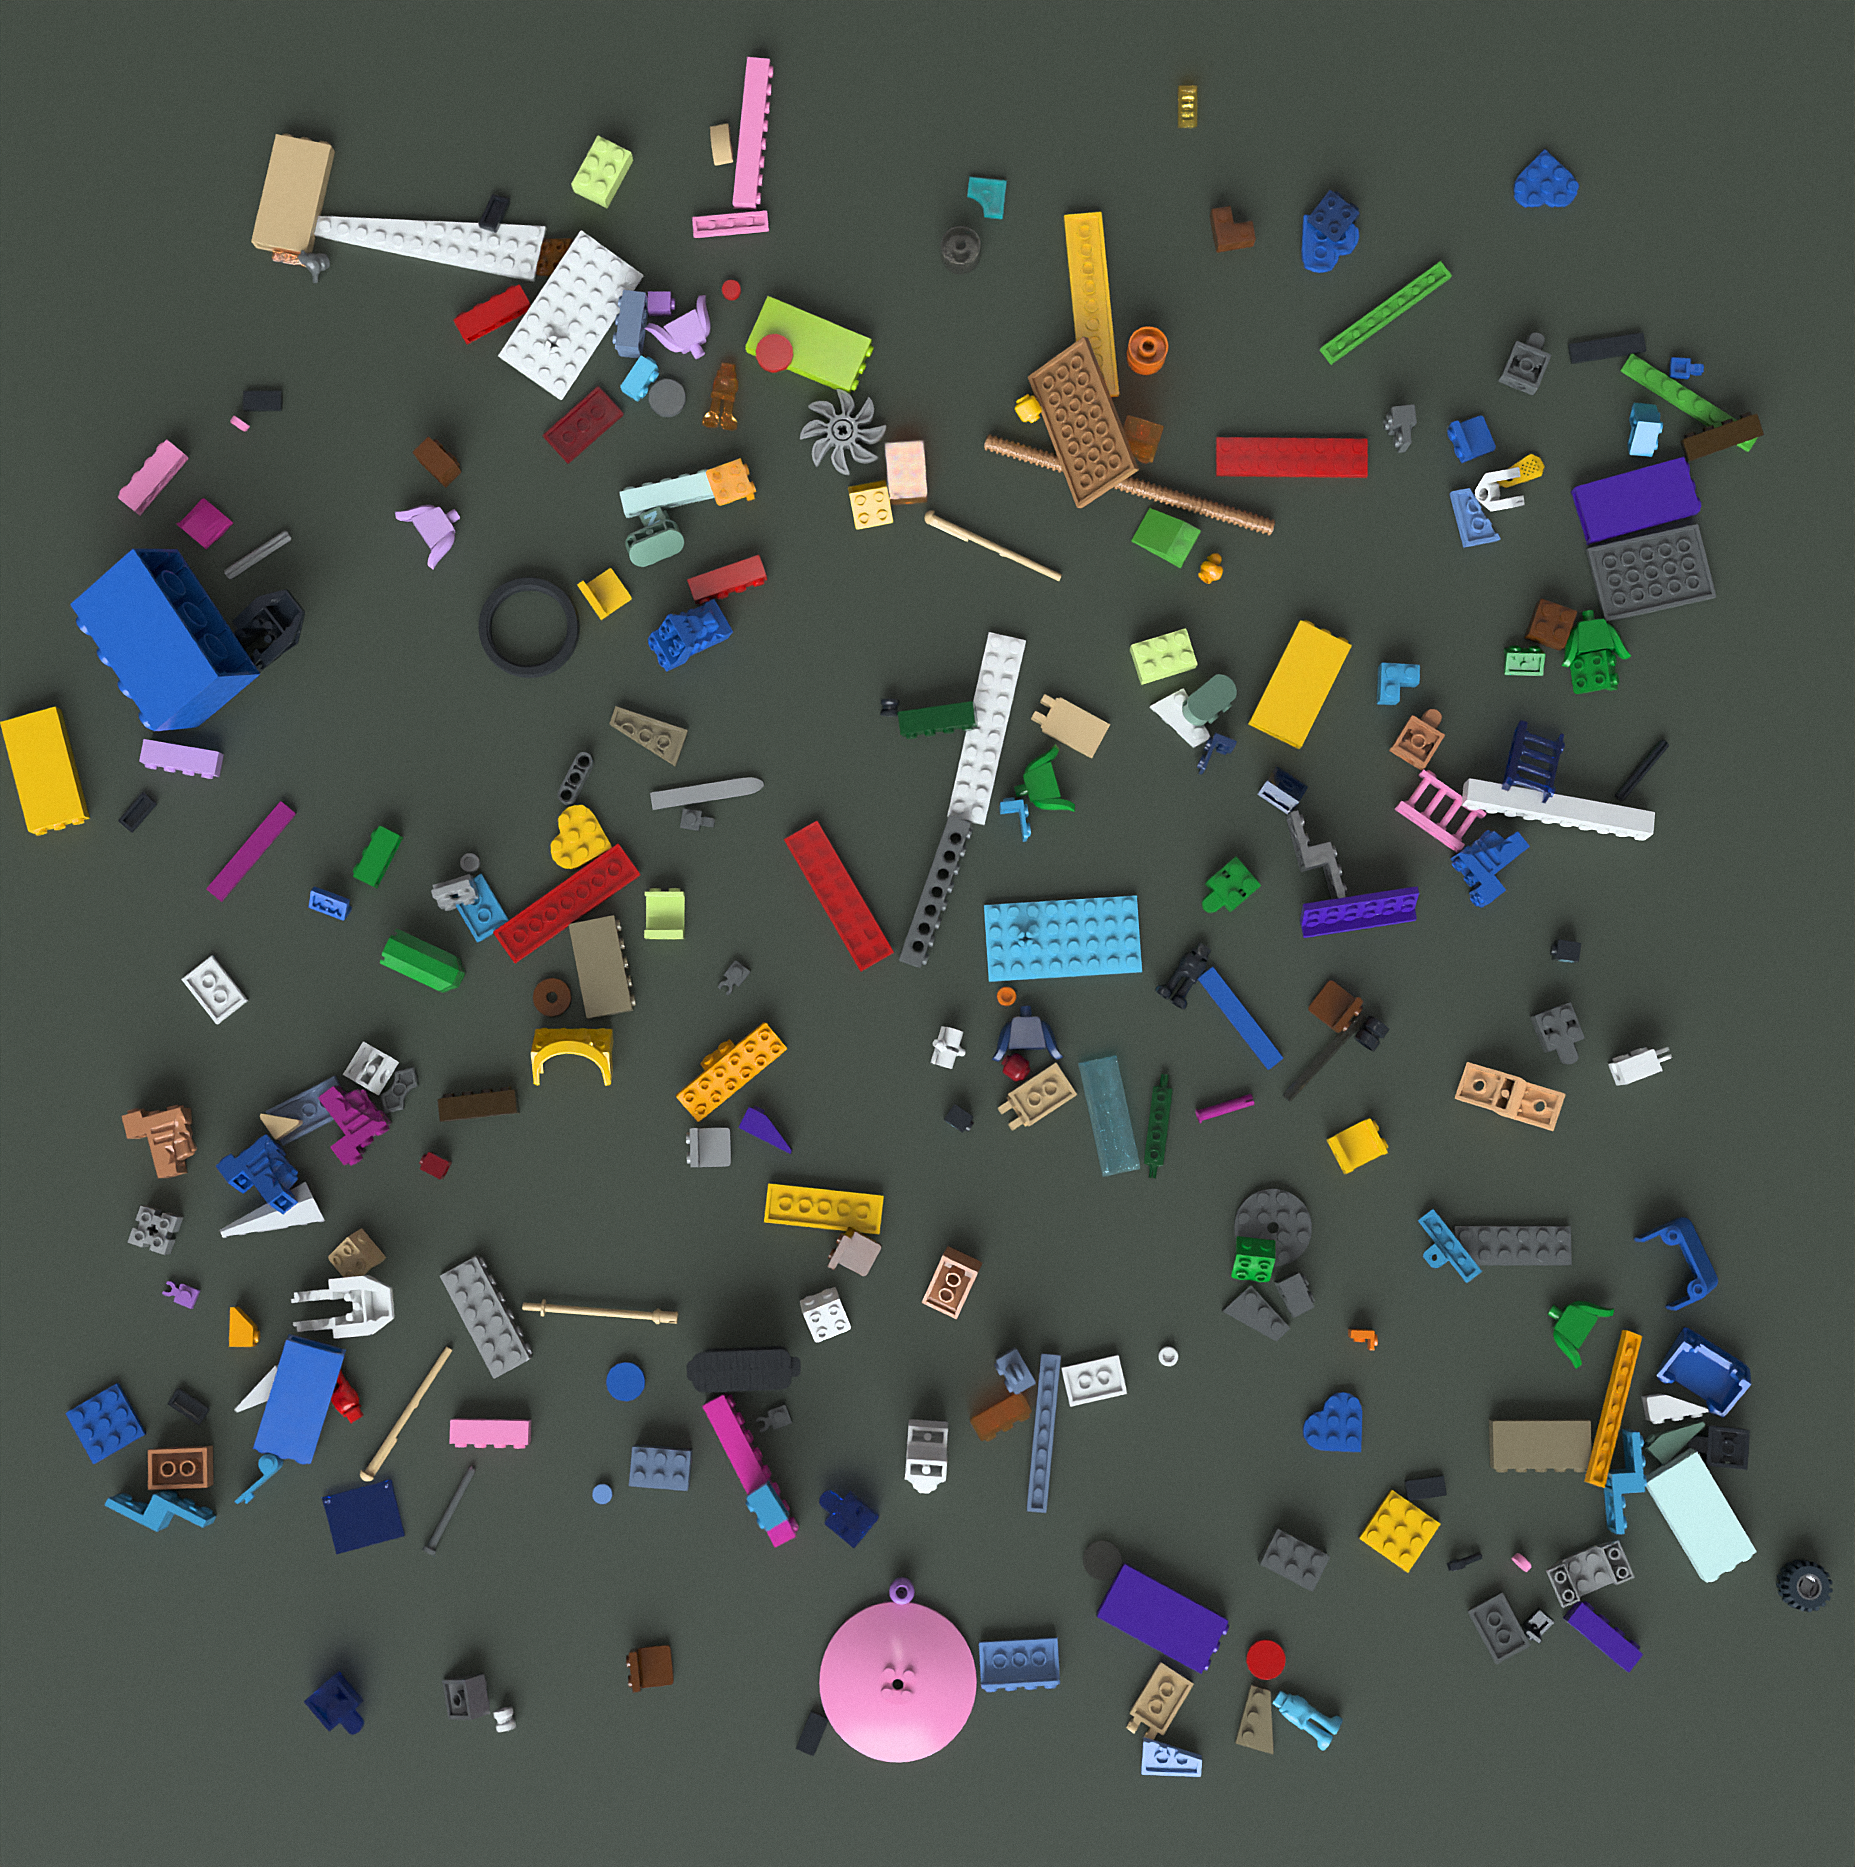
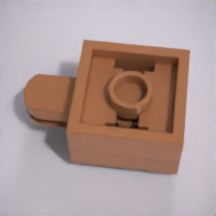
(1418, 738)

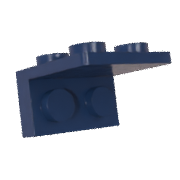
(1221, 743)

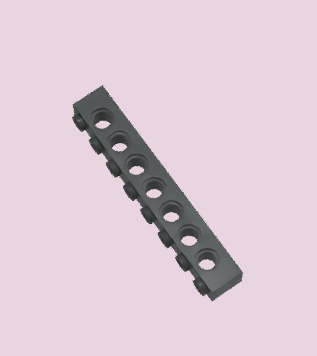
(953, 826)

